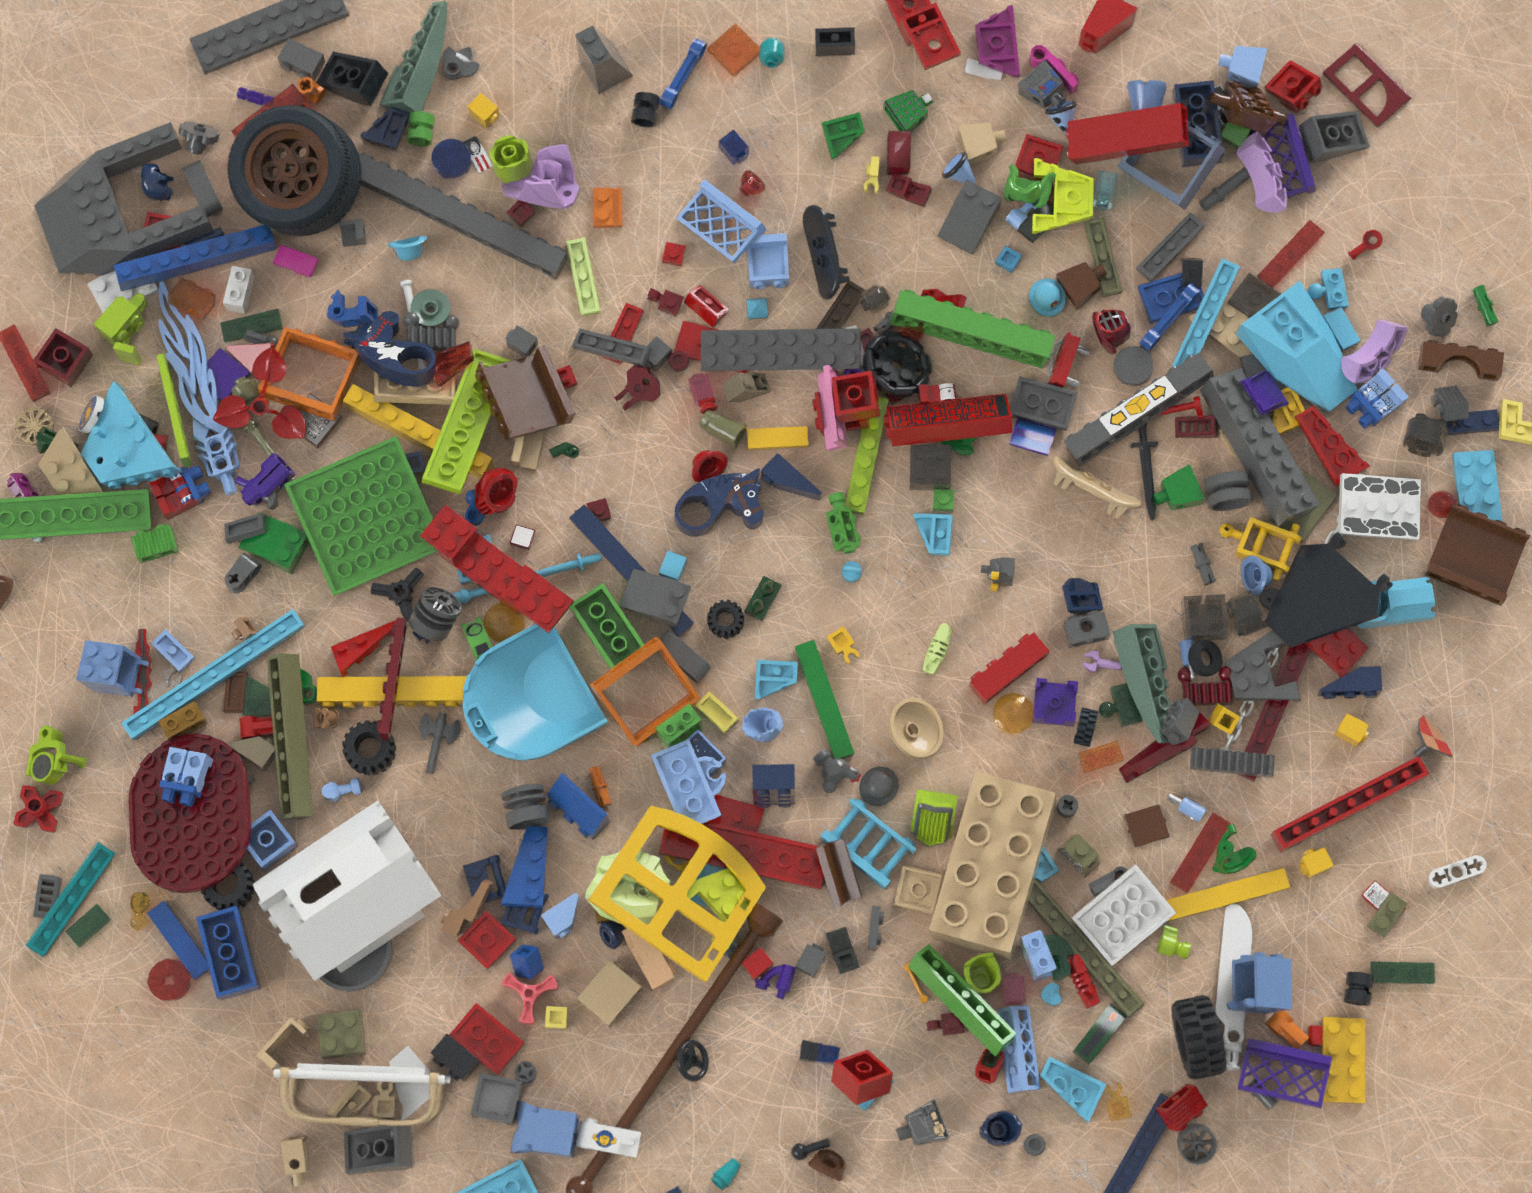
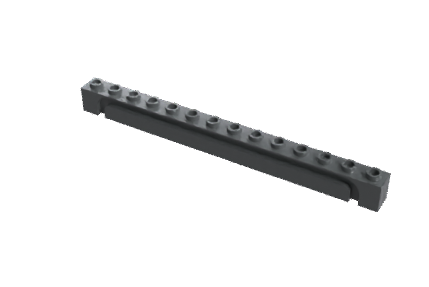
(461, 217)

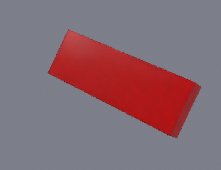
(627, 324)

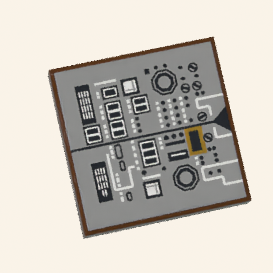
(317, 427)

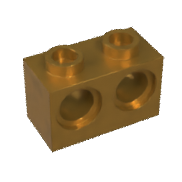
(183, 721)

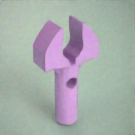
(1099, 662)

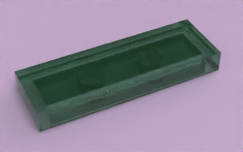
(260, 322)
(1403, 972)

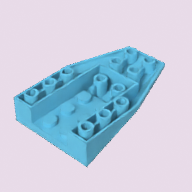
(1298, 348)

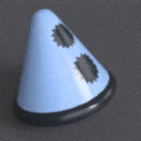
(1062, 115)
(959, 169)

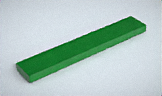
(824, 700)

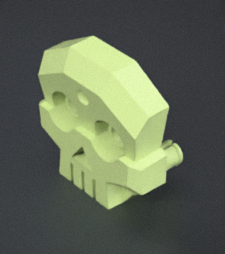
(628, 890)

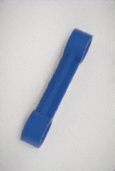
(694, 54)
(1154, 334)

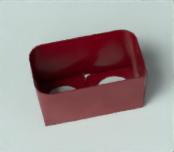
(898, 152)

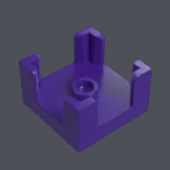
(1055, 703)

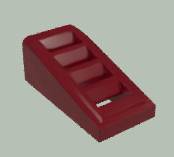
(1196, 434)

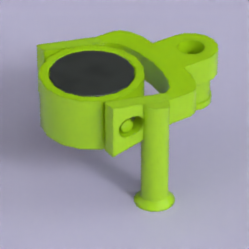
(50, 767)

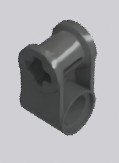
(243, 571)

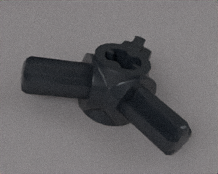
(407, 586)

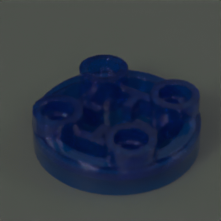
(451, 158)

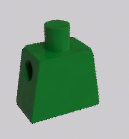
(1180, 490)

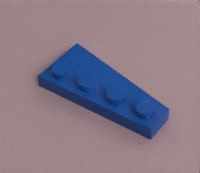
(528, 873)

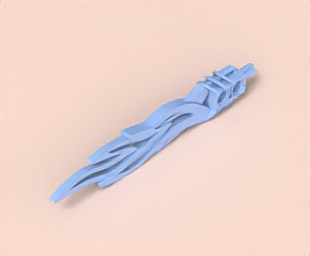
(201, 423)

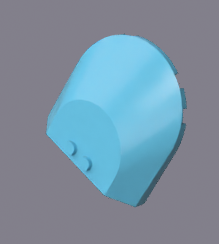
(529, 697)

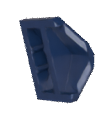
(1081, 596)

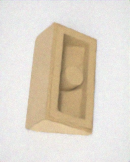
(350, 1101)

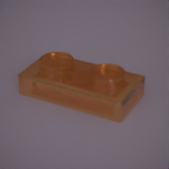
(1100, 756)

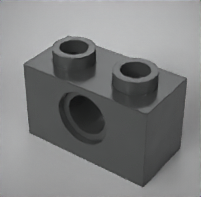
(1077, 637)

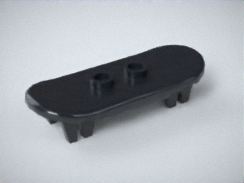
(823, 250)

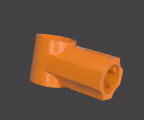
(311, 89)
(1283, 1025)

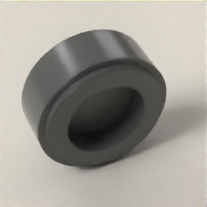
(1034, 1145)

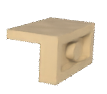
(527, 450)

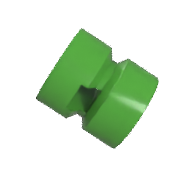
(421, 126)

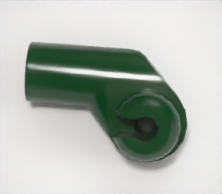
(566, 449)

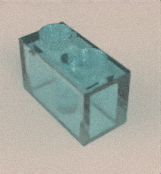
(1104, 190)

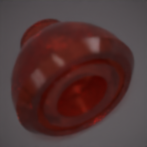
(751, 184)
(1441, 503)

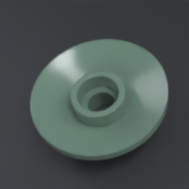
(428, 300)

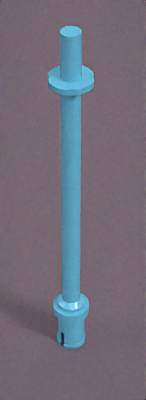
(466, 595)

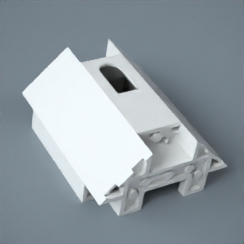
(377, 897)

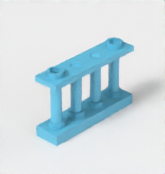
(865, 864)

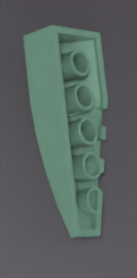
(414, 77)
(1143, 669)

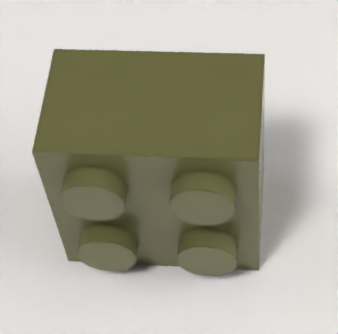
(341, 1034)

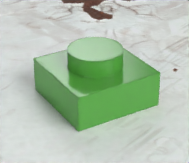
(943, 500)

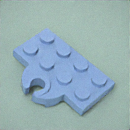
(688, 781)

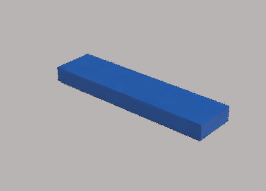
(179, 940)

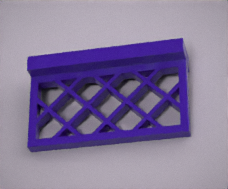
(1299, 156)
(1285, 1055)

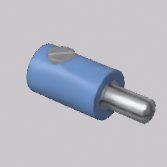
(1184, 648)

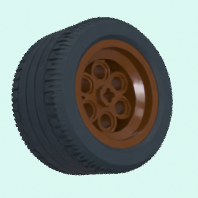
(330, 187)

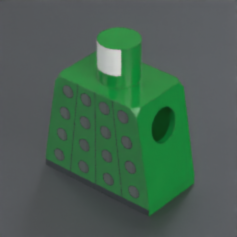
(907, 110)

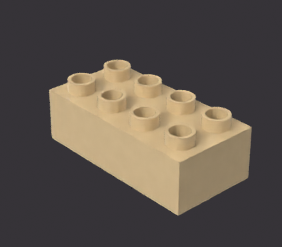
(993, 865)

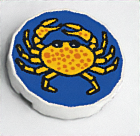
(89, 416)

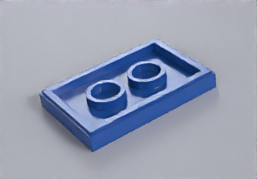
(1162, 294)

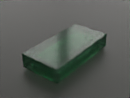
(88, 925)

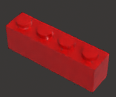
(1008, 668)

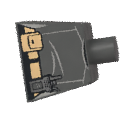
(924, 1125)

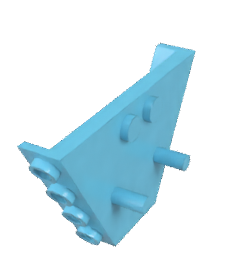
(125, 445)

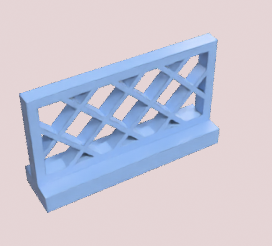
(727, 206)

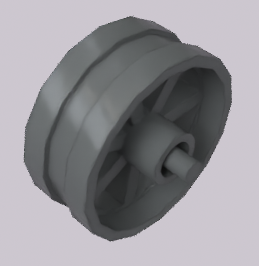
(1197, 1144)

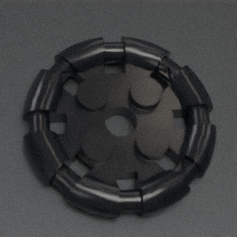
(904, 356)

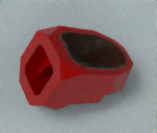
(989, 1066)

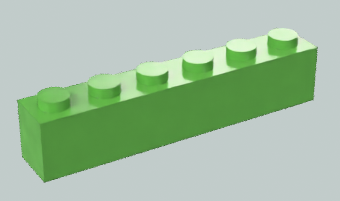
(962, 1000)

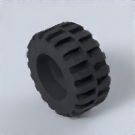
(1199, 1037)

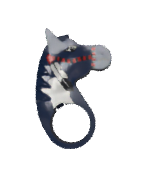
(385, 356)

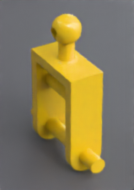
(1291, 538)

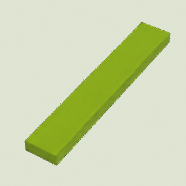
(174, 410)

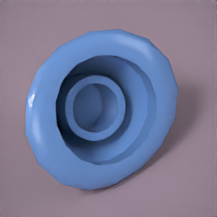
(1255, 574)

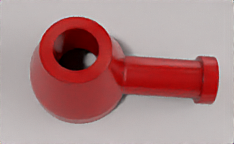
(1366, 244)

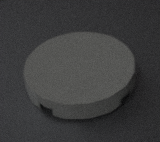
(1133, 365)

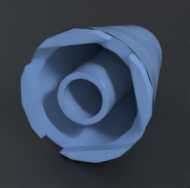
(1146, 94)

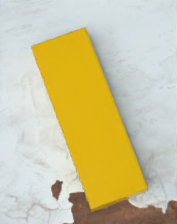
(777, 438)

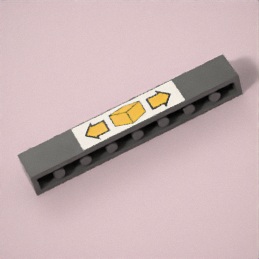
(1138, 409)

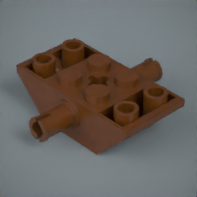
(1247, 107)

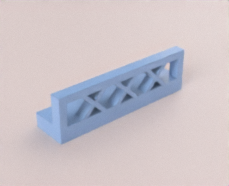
(1015, 1066)

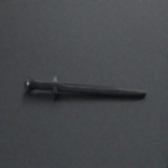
(1146, 466)

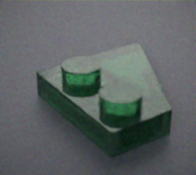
(256, 699)

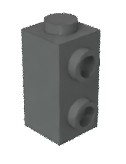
(1179, 721)

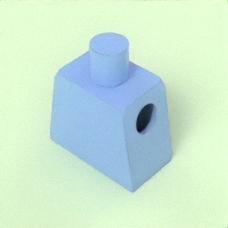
(1244, 64)

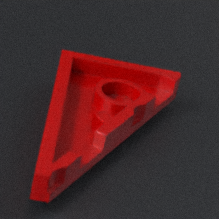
(359, 647)

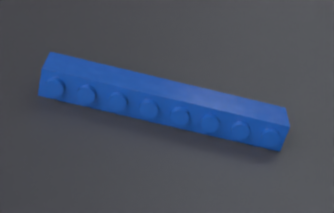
(194, 257)

